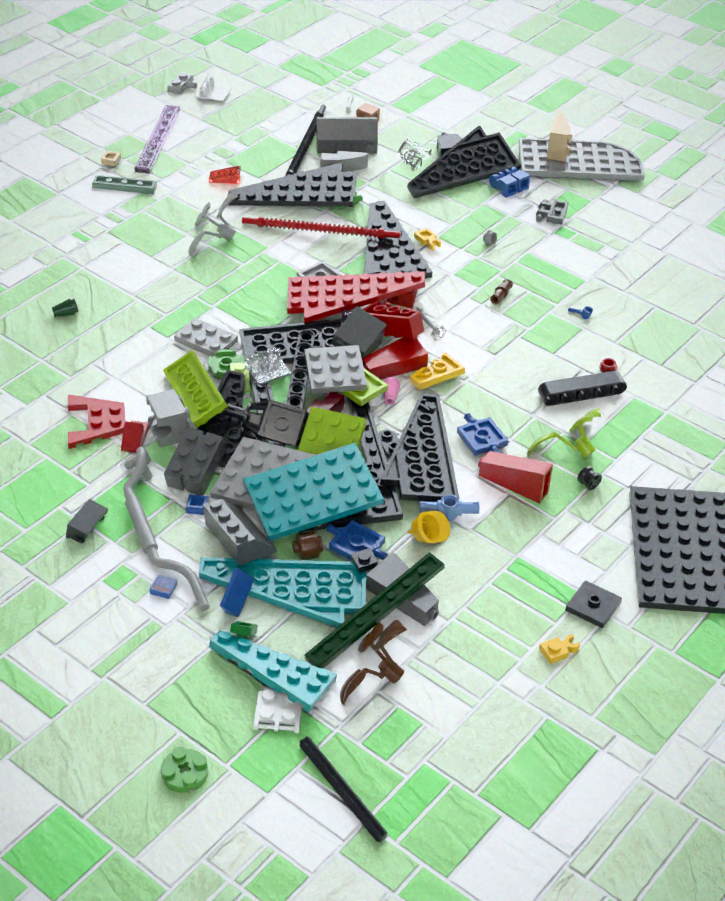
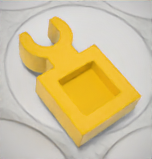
(426, 237)
(557, 650)

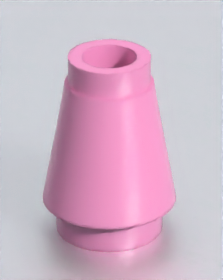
(392, 392)

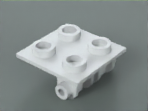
(213, 91)

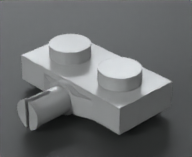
(181, 82)

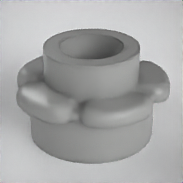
(490, 237)

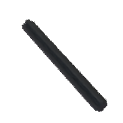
(343, 789)

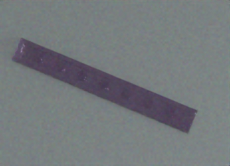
(157, 139)

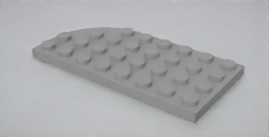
(586, 160)

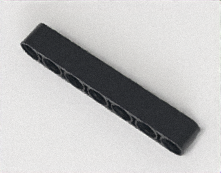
(299, 375)

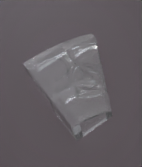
(413, 153)

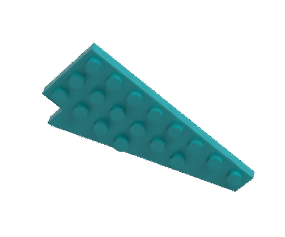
(300, 586)

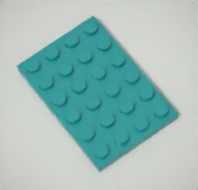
(313, 491)

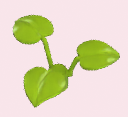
(583, 444)

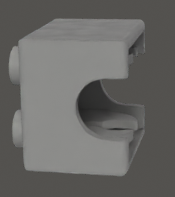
(169, 417)

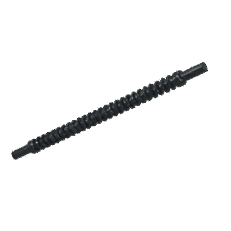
(305, 143)

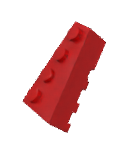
(399, 321)

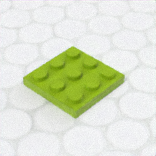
(330, 430)

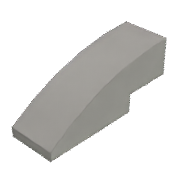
(351, 160)

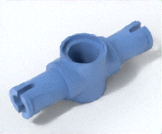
(450, 507)

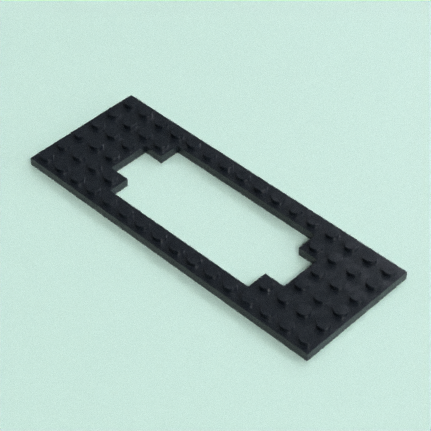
(285, 338)

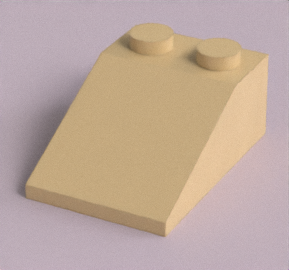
(559, 138)

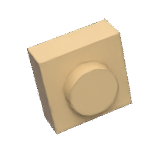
(110, 158)

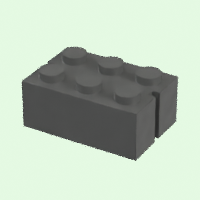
(195, 461)

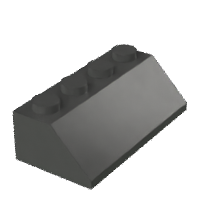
(347, 134)
(236, 532)

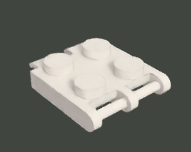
(276, 709)

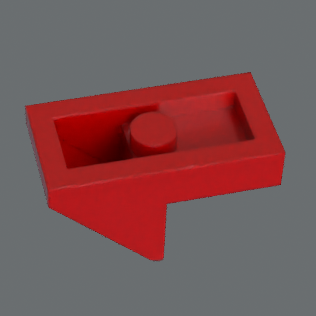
(134, 435)

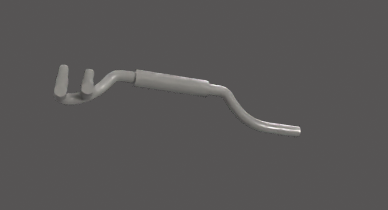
(144, 531)

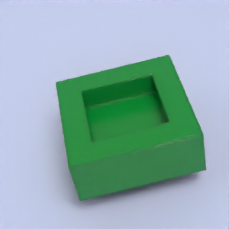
(243, 629)

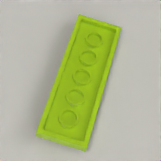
(195, 387)

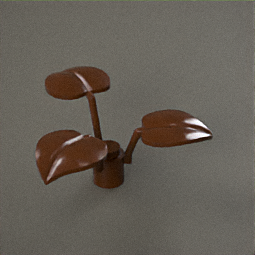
(387, 666)

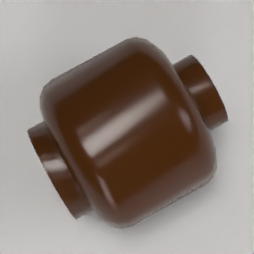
(307, 545)

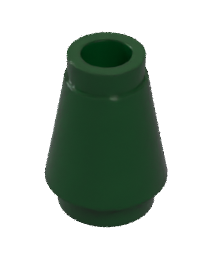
(65, 308)

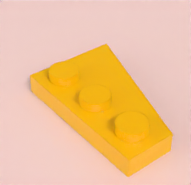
(437, 372)

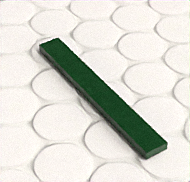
(374, 611)

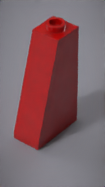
(396, 358)
(519, 474)

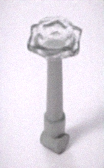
(438, 332)

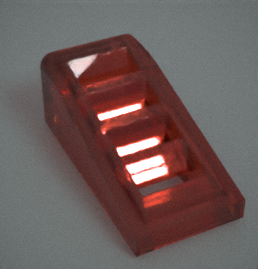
(227, 175)

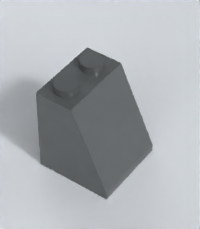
(361, 330)

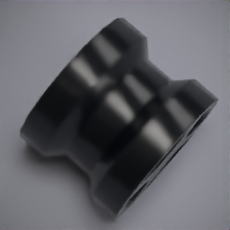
(589, 478)

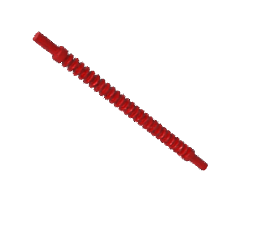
(261, 221)

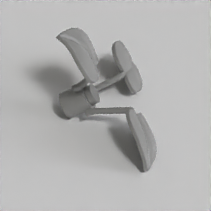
(224, 229)

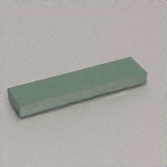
(124, 184)

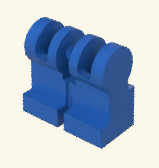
(510, 181)

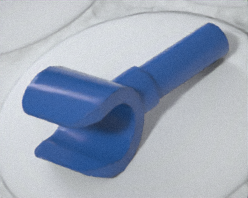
(585, 313)

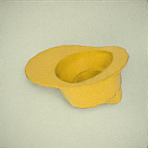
(430, 527)

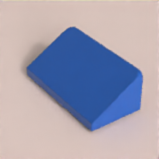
(236, 593)

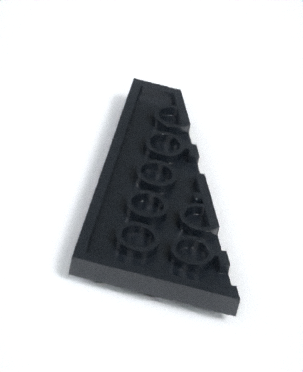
(228, 427)

